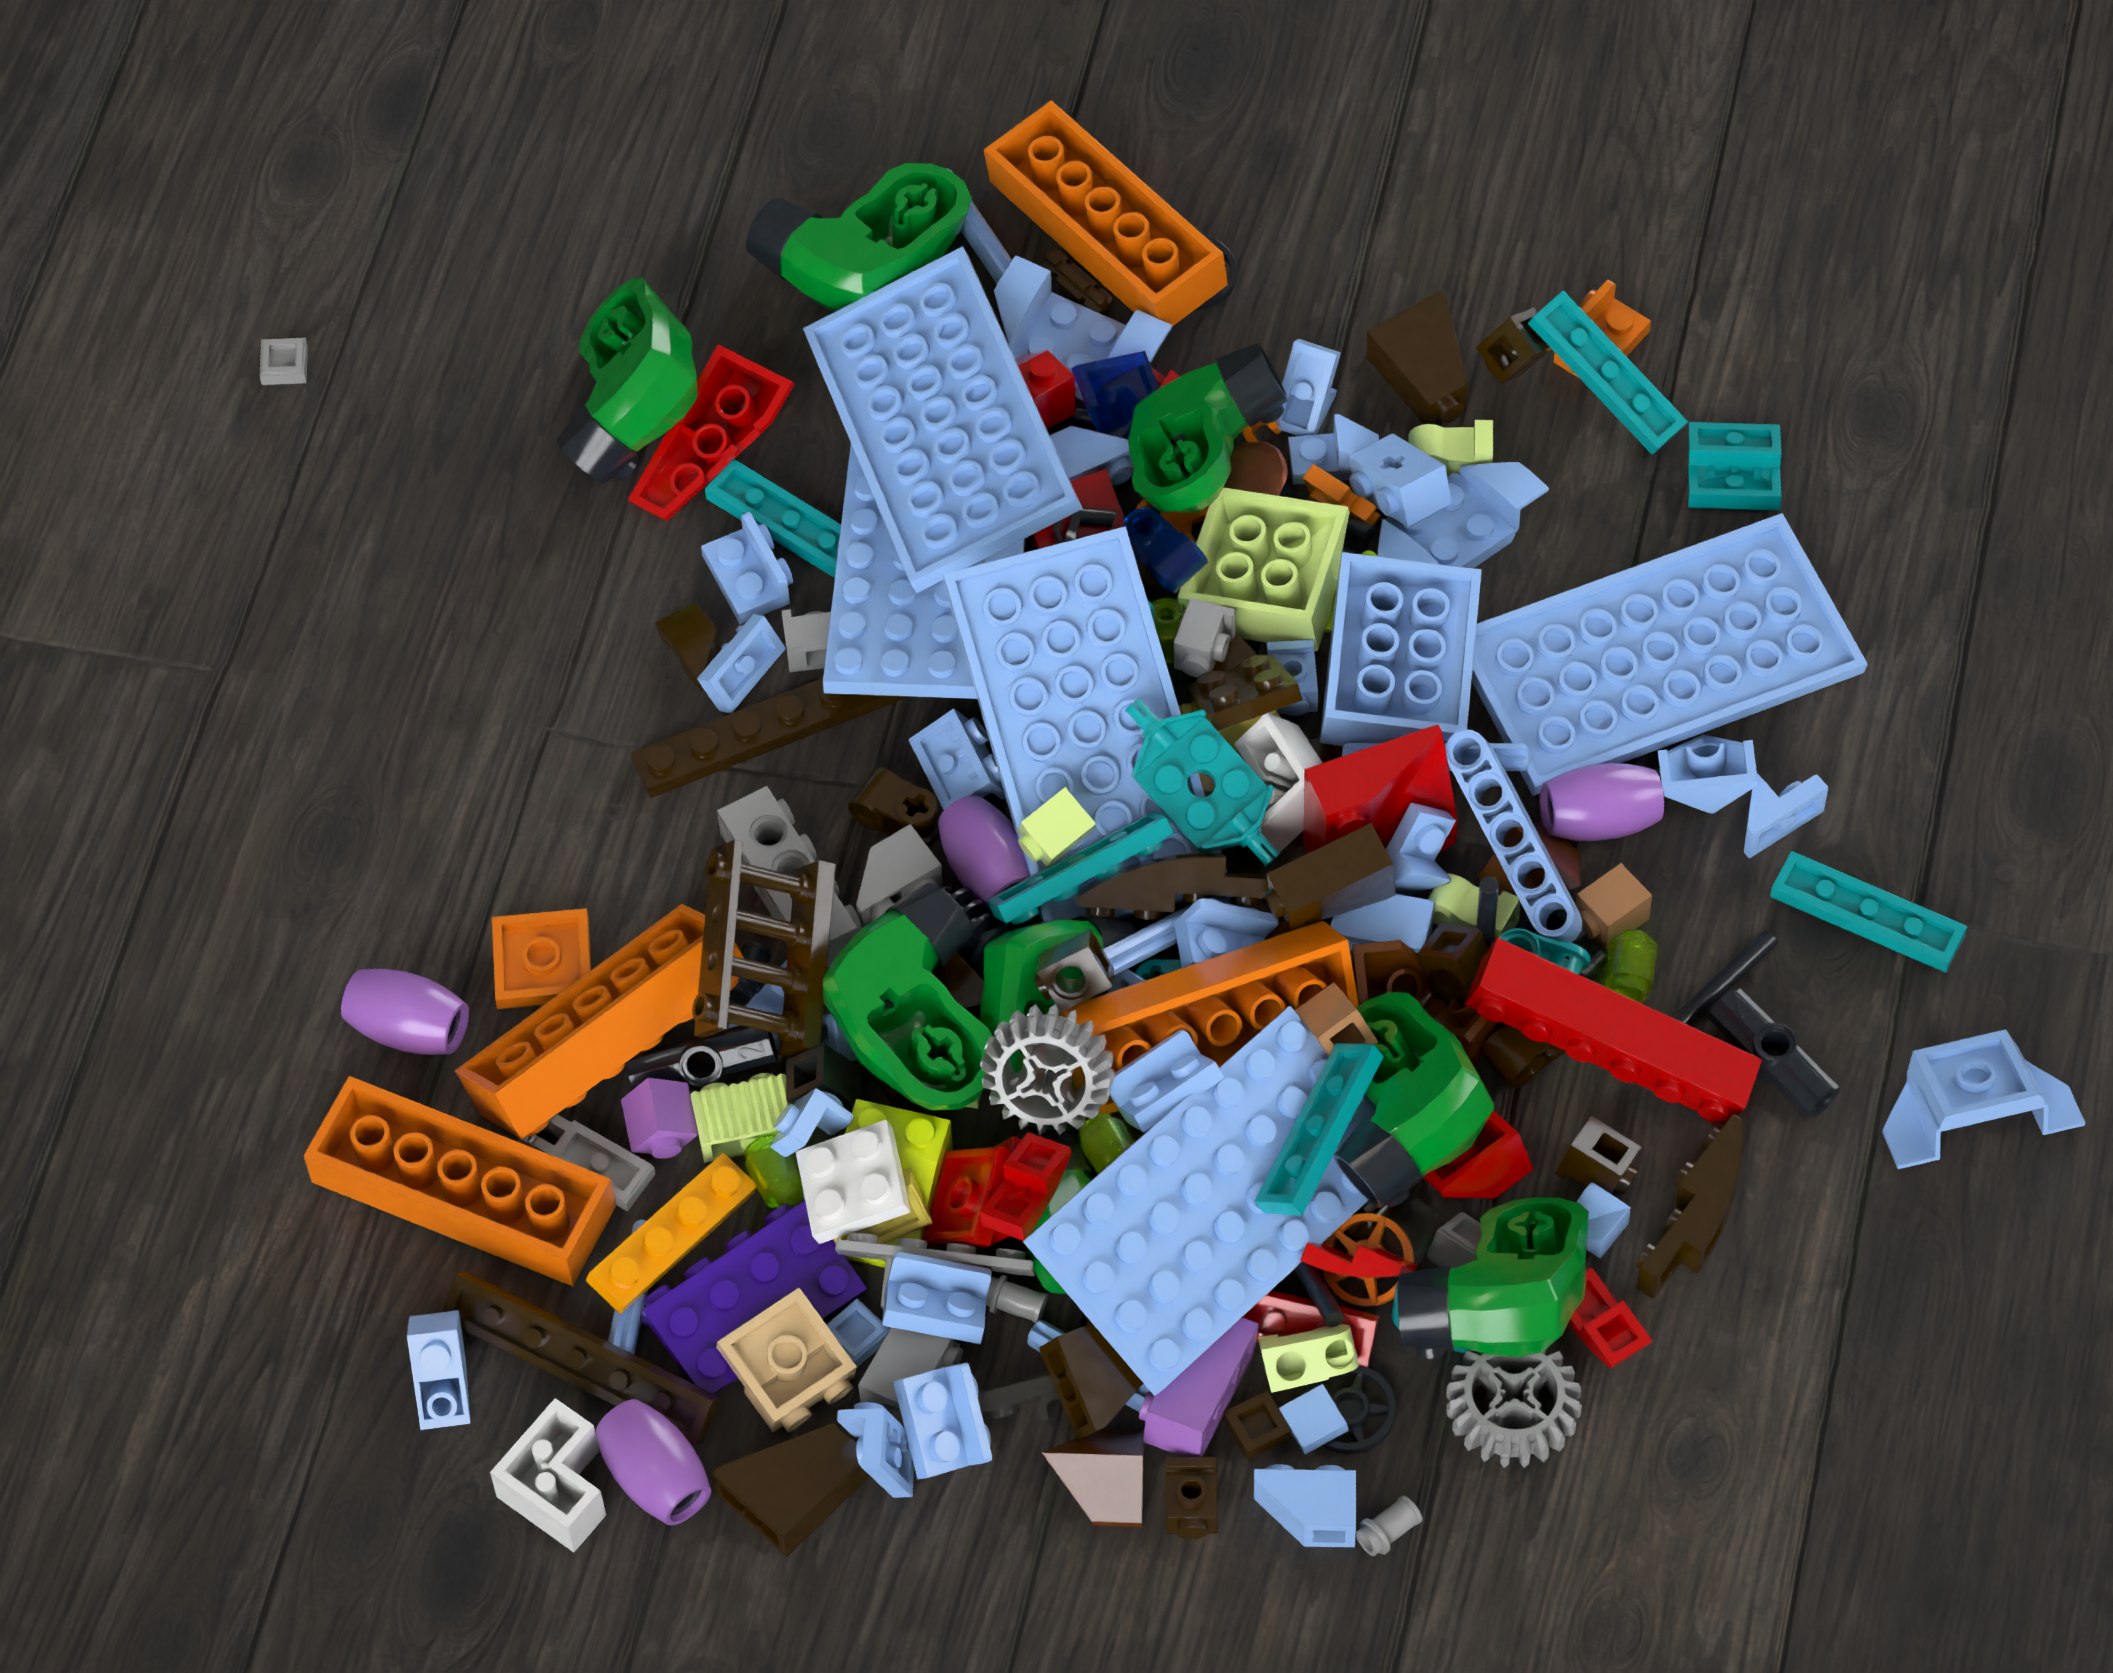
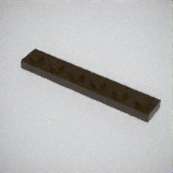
(748, 734)
(578, 1355)

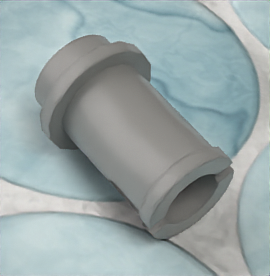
(1015, 1299)
(1388, 1526)

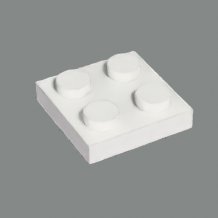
(852, 1181)

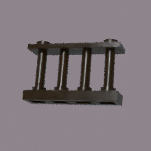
(806, 939)

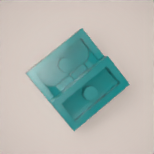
(1734, 466)

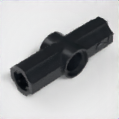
(732, 1051)
(1790, 1073)

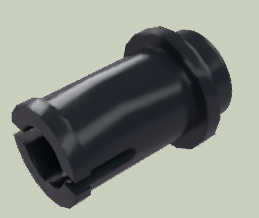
(746, 988)

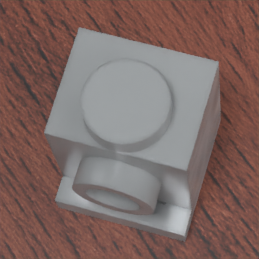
(1203, 637)
(806, 639)

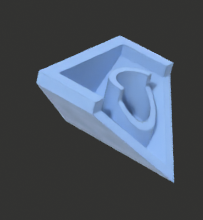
(1708, 772)

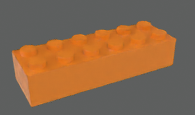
(1105, 216)
(1219, 999)
(591, 1027)
(460, 1180)

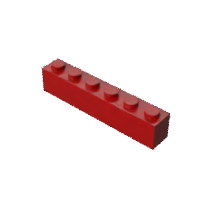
(1613, 1032)

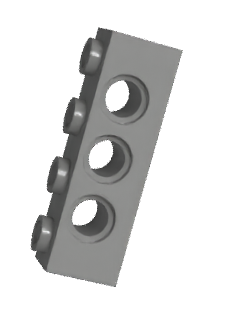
(764, 819)

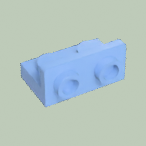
(748, 570)
(957, 758)
(1219, 928)
(1161, 1080)
(936, 1297)
(943, 1420)
(881, 1447)

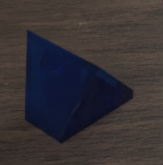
(1114, 389)

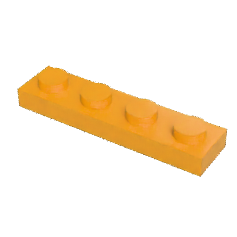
(671, 1233)

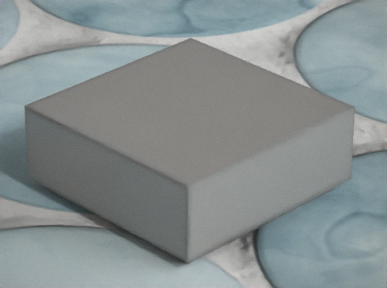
(283, 361)

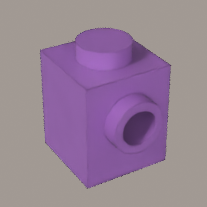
(659, 1117)

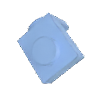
(799, 1120)

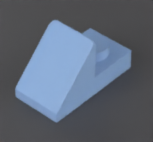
(1308, 388)
(1329, 450)
(1776, 816)
(1416, 848)

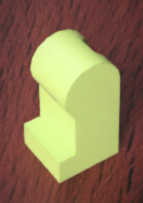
(1455, 445)
(1458, 905)
(1308, 1356)

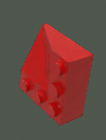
(1377, 788)

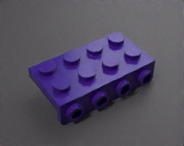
(742, 1285)

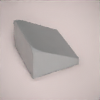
(1455, 1242)

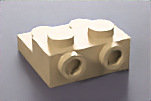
(788, 1361)

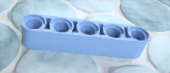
(1499, 819)

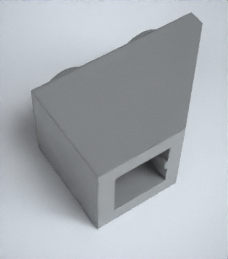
(894, 871)

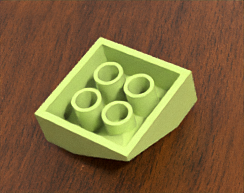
(1270, 563)

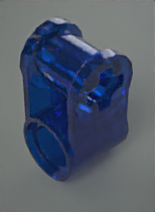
(1163, 549)

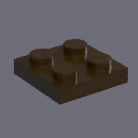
(1244, 691)

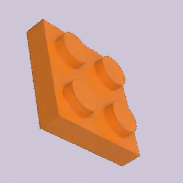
(539, 955)

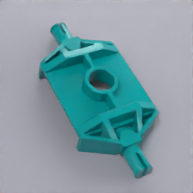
(1188, 746)

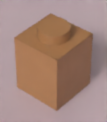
(1613, 905)
(1334, 1020)

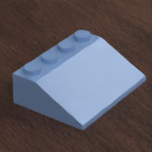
(1399, 649)

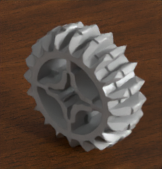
(1050, 1044)
(1536, 1429)

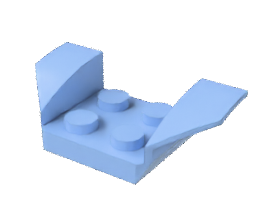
(1075, 335)
(1476, 523)
(1970, 1085)

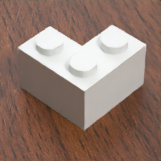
(1279, 756)
(543, 1477)

